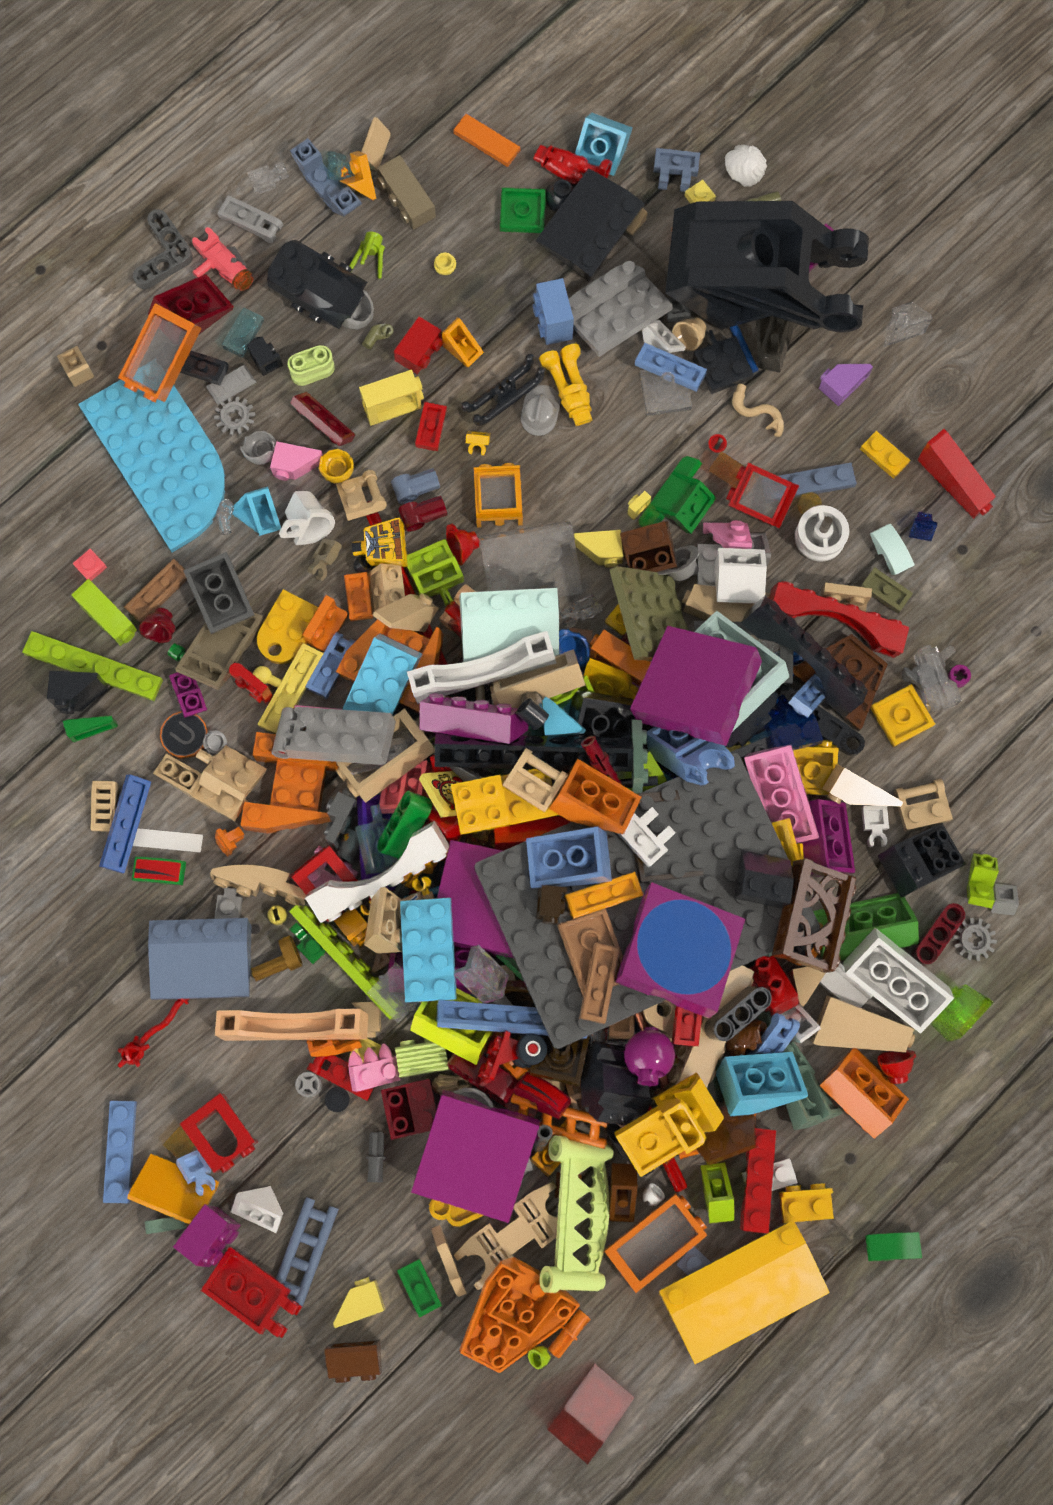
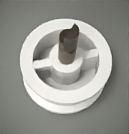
(821, 533)

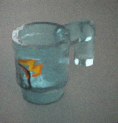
(338, 166)

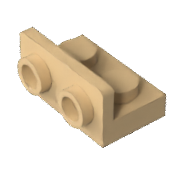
(385, 585)
(848, 594)

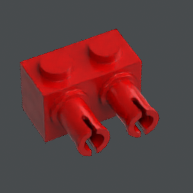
(772, 977)

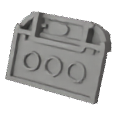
(616, 307)

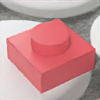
(89, 565)

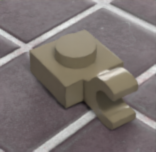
(324, 555)

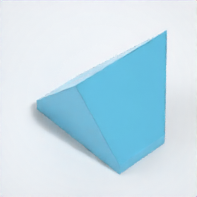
(258, 511)
(559, 722)

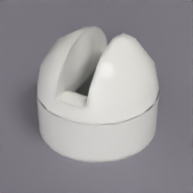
(653, 1195)

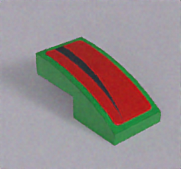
(159, 871)

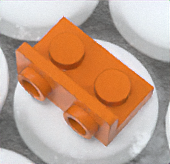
(324, 624)

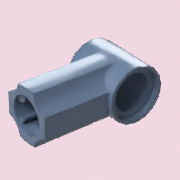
(409, 487)

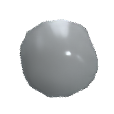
(259, 447)

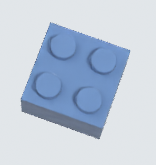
(554, 311)

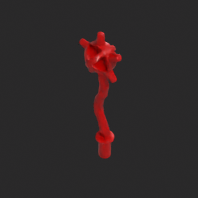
(134, 1051)

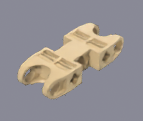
(514, 1234)

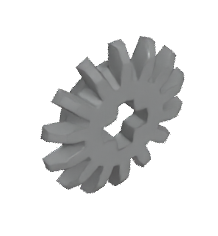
(231, 407)
(979, 931)

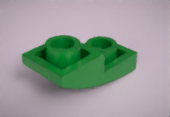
(893, 1246)

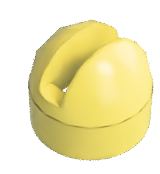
(281, 912)

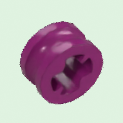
(966, 672)

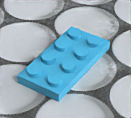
(428, 950)

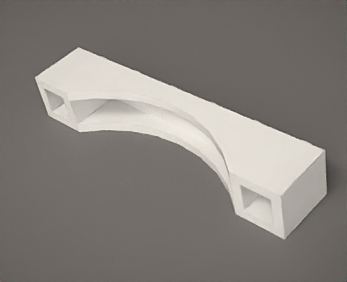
(524, 656)
(335, 896)

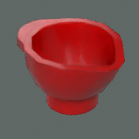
(461, 543)
(896, 1065)

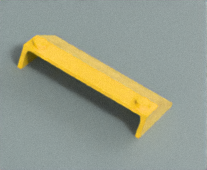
(744, 1292)

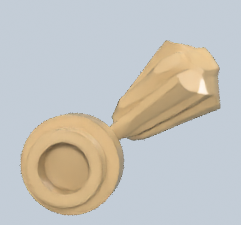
(448, 1083)

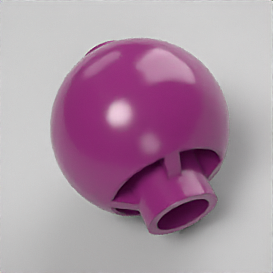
(649, 1055)

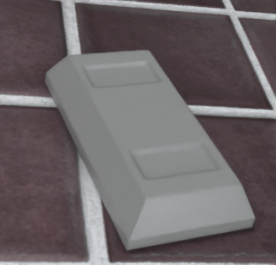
(231, 384)

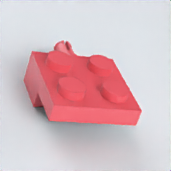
(410, 781)

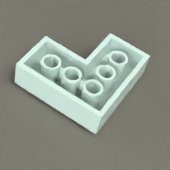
(770, 674)

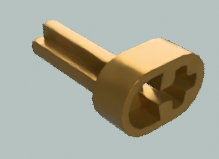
(290, 959)

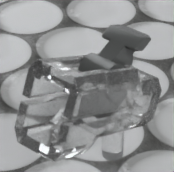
(932, 678)

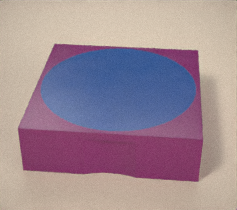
(680, 950)

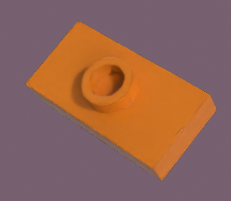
(358, 596)

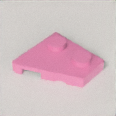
(730, 534)

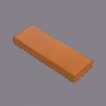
(486, 140)

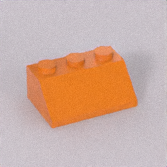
(864, 1092)

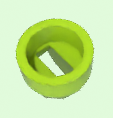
(537, 1362)

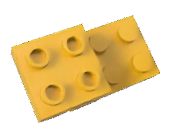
(489, 805)
(672, 1126)

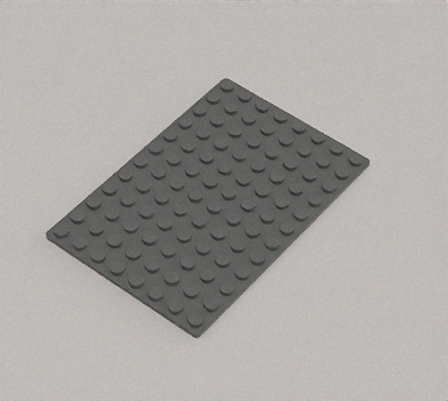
(711, 831)

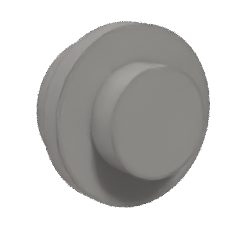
(214, 742)

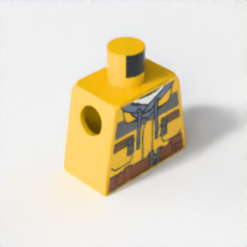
(383, 544)

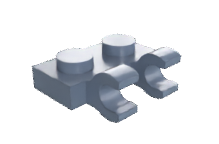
(677, 163)

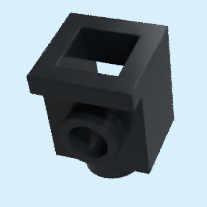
(264, 355)

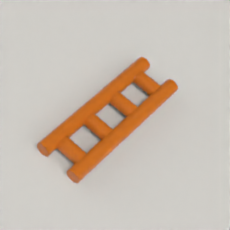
(569, 1131)

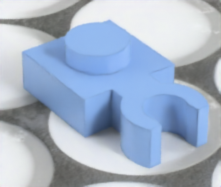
(196, 1169)

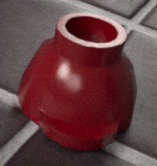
(158, 626)

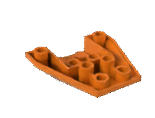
(513, 1315)

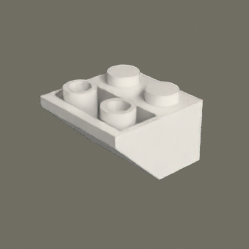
(740, 575)

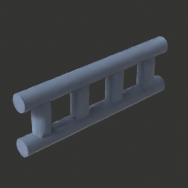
(298, 1235)

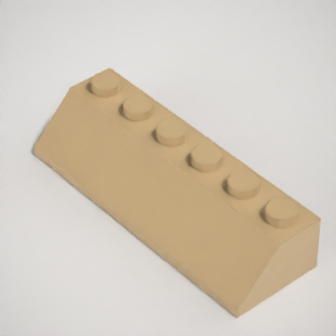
(705, 1057)

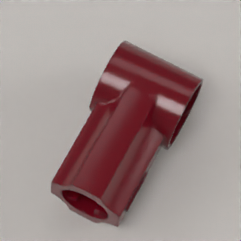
(415, 514)

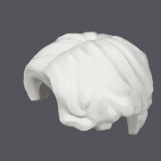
(745, 164)

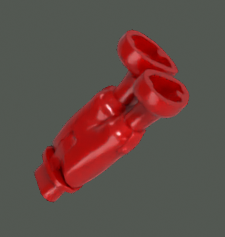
(567, 164)

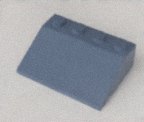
(199, 958)

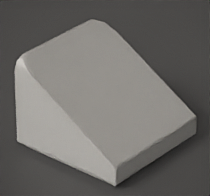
(1005, 899)

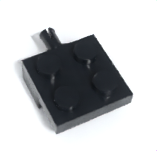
(724, 363)

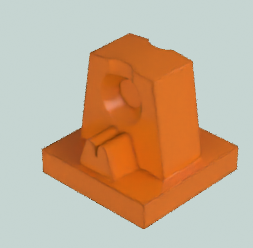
(228, 840)

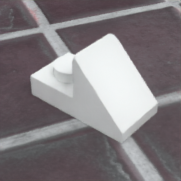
(807, 1023)

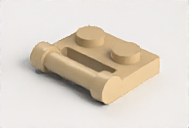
(353, 497)
(529, 786)
(926, 812)

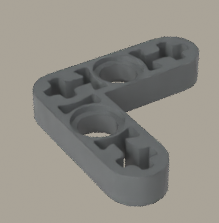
(170, 254)

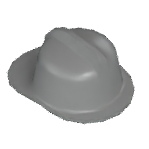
(540, 410)
(686, 563)

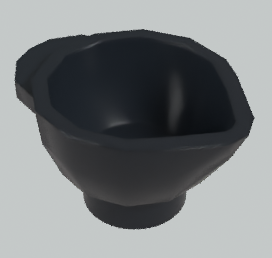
(557, 194)

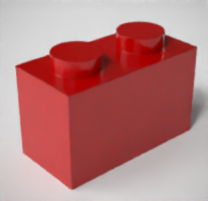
(418, 345)

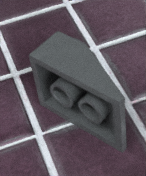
(219, 592)

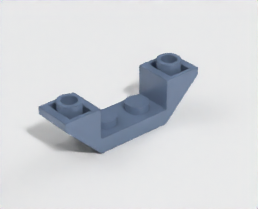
(336, 197)

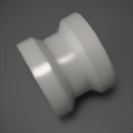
(307, 1081)

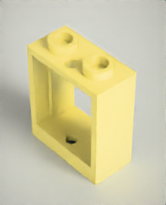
(391, 397)

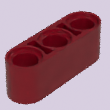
(947, 928)
(499, 1089)

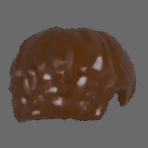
(746, 1039)

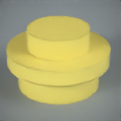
(445, 264)

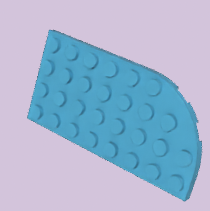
(161, 458)

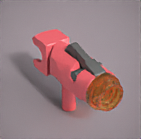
(224, 259)

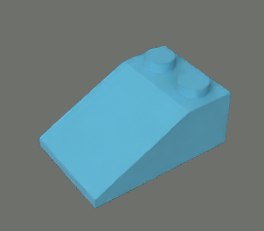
(759, 1082)

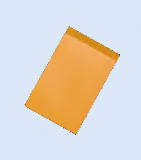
(461, 343)

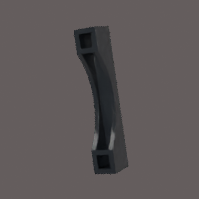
(772, 624)

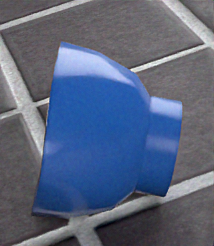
(572, 640)

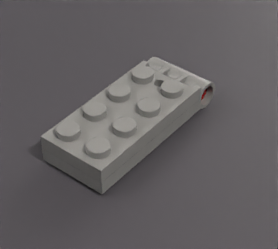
(334, 735)

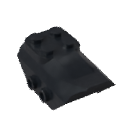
(315, 283)

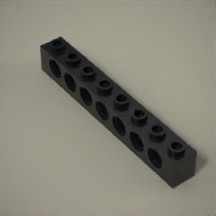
(556, 751)

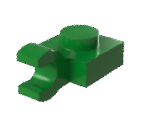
(309, 946)

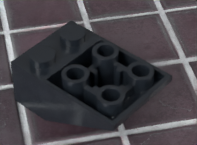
(921, 860)

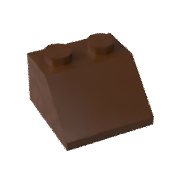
(353, 1360)

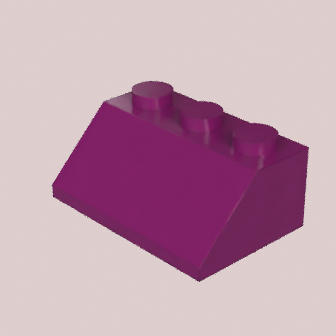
(834, 844)

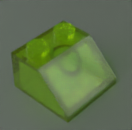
(961, 1012)

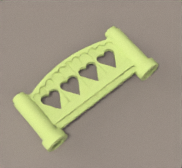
(568, 1271)

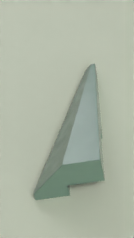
(817, 1105)

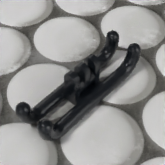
(505, 392)

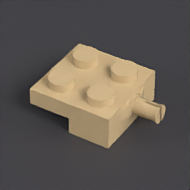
(230, 772)

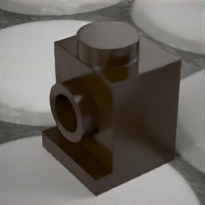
(550, 903)

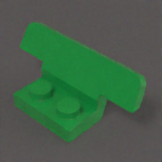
(680, 498)

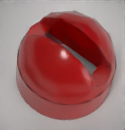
(714, 440)

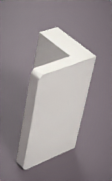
(844, 987)

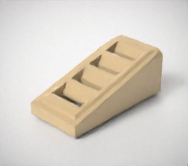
(95, 805)

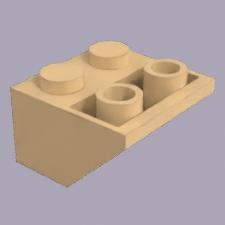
(384, 923)

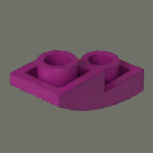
(187, 694)

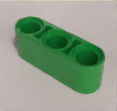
(406, 820)

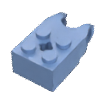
(687, 755)

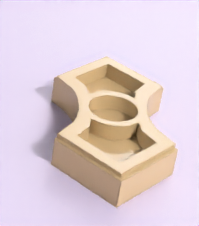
(448, 1261)

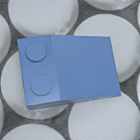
(569, 858)

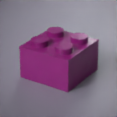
(207, 1236)

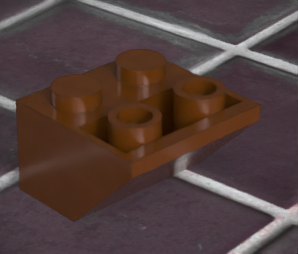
(649, 547)

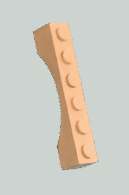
(325, 1025)

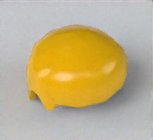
(336, 466)

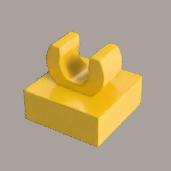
(477, 438)

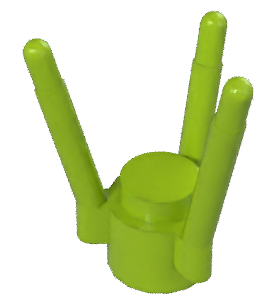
(370, 246)

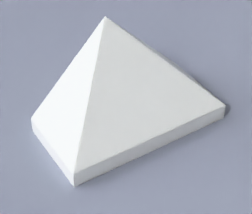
(661, 337)
(259, 1207)

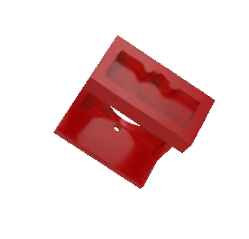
(324, 855)
(245, 1141)

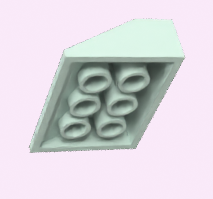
(502, 618)

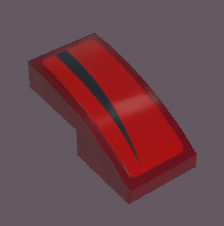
(548, 1097)

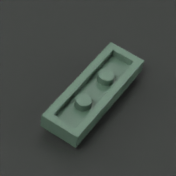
(638, 773)

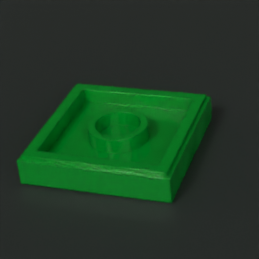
(522, 210)

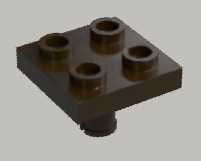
(563, 1063)

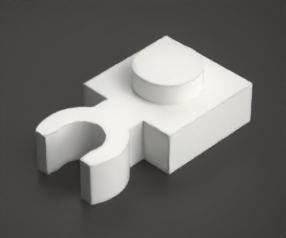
(875, 820)

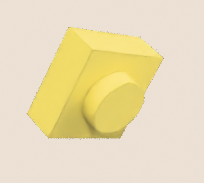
(699, 193)
(638, 504)

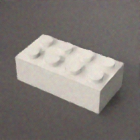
(897, 980)

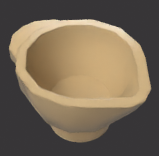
(690, 332)

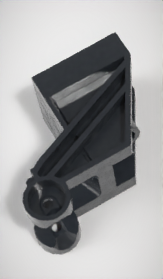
(754, 263)

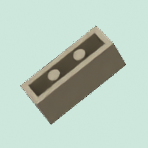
(405, 192)

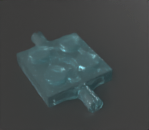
(368, 839)

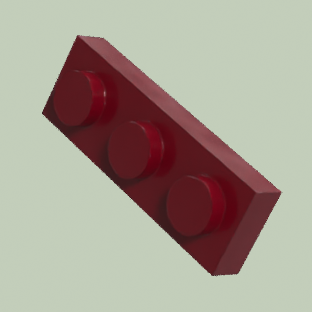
(322, 419)

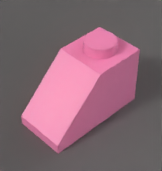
(293, 461)

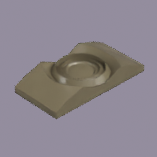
(212, 654)

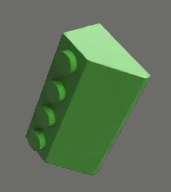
(886, 913)

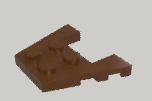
(861, 664)
(730, 1138)

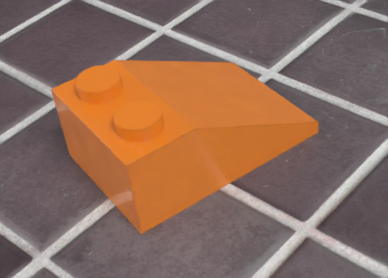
(595, 800)

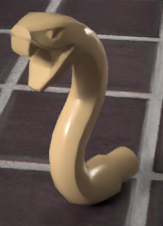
(737, 401)

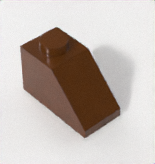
(623, 1192)

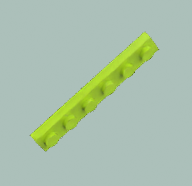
(80, 660)

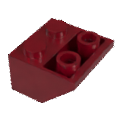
(409, 1108)

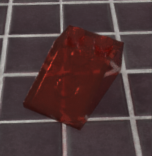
(590, 1413)

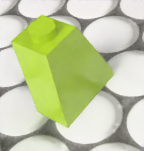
(104, 613)

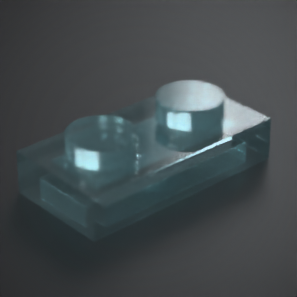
(242, 332)

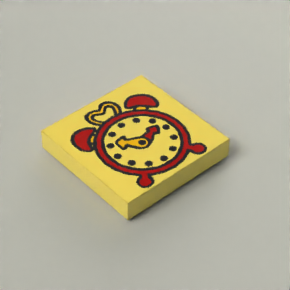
(440, 792)

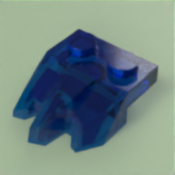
(791, 728)

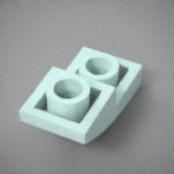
(893, 549)

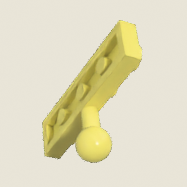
(290, 687)

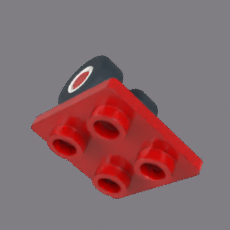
(524, 1053)

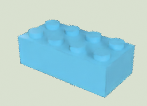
(382, 676)

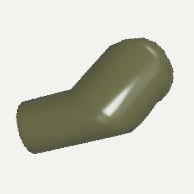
(376, 333)

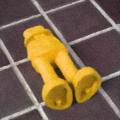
(575, 396)

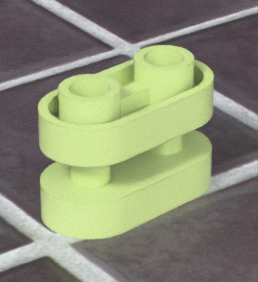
(311, 365)

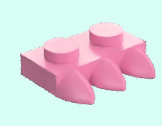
(373, 1071)

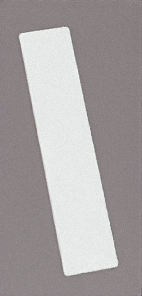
(168, 840)

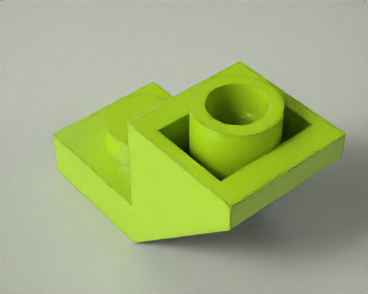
(981, 880)

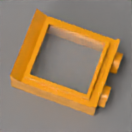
(498, 493)

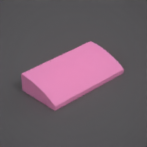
(781, 789)

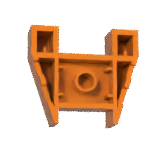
(357, 652)
(295, 792)

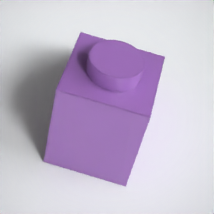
(843, 380)

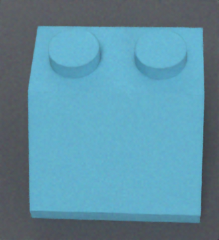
(603, 140)

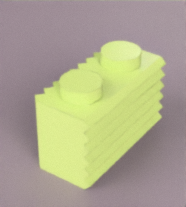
(420, 1058)

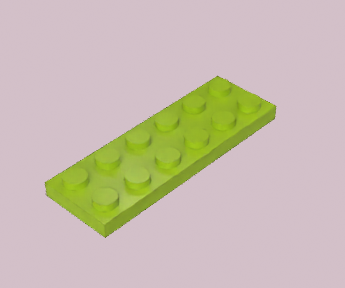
(338, 950)

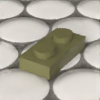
(887, 590)

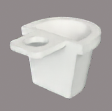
(307, 519)

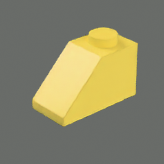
(601, 546)
(360, 1302)

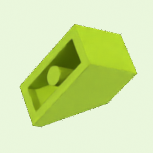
(717, 1193)

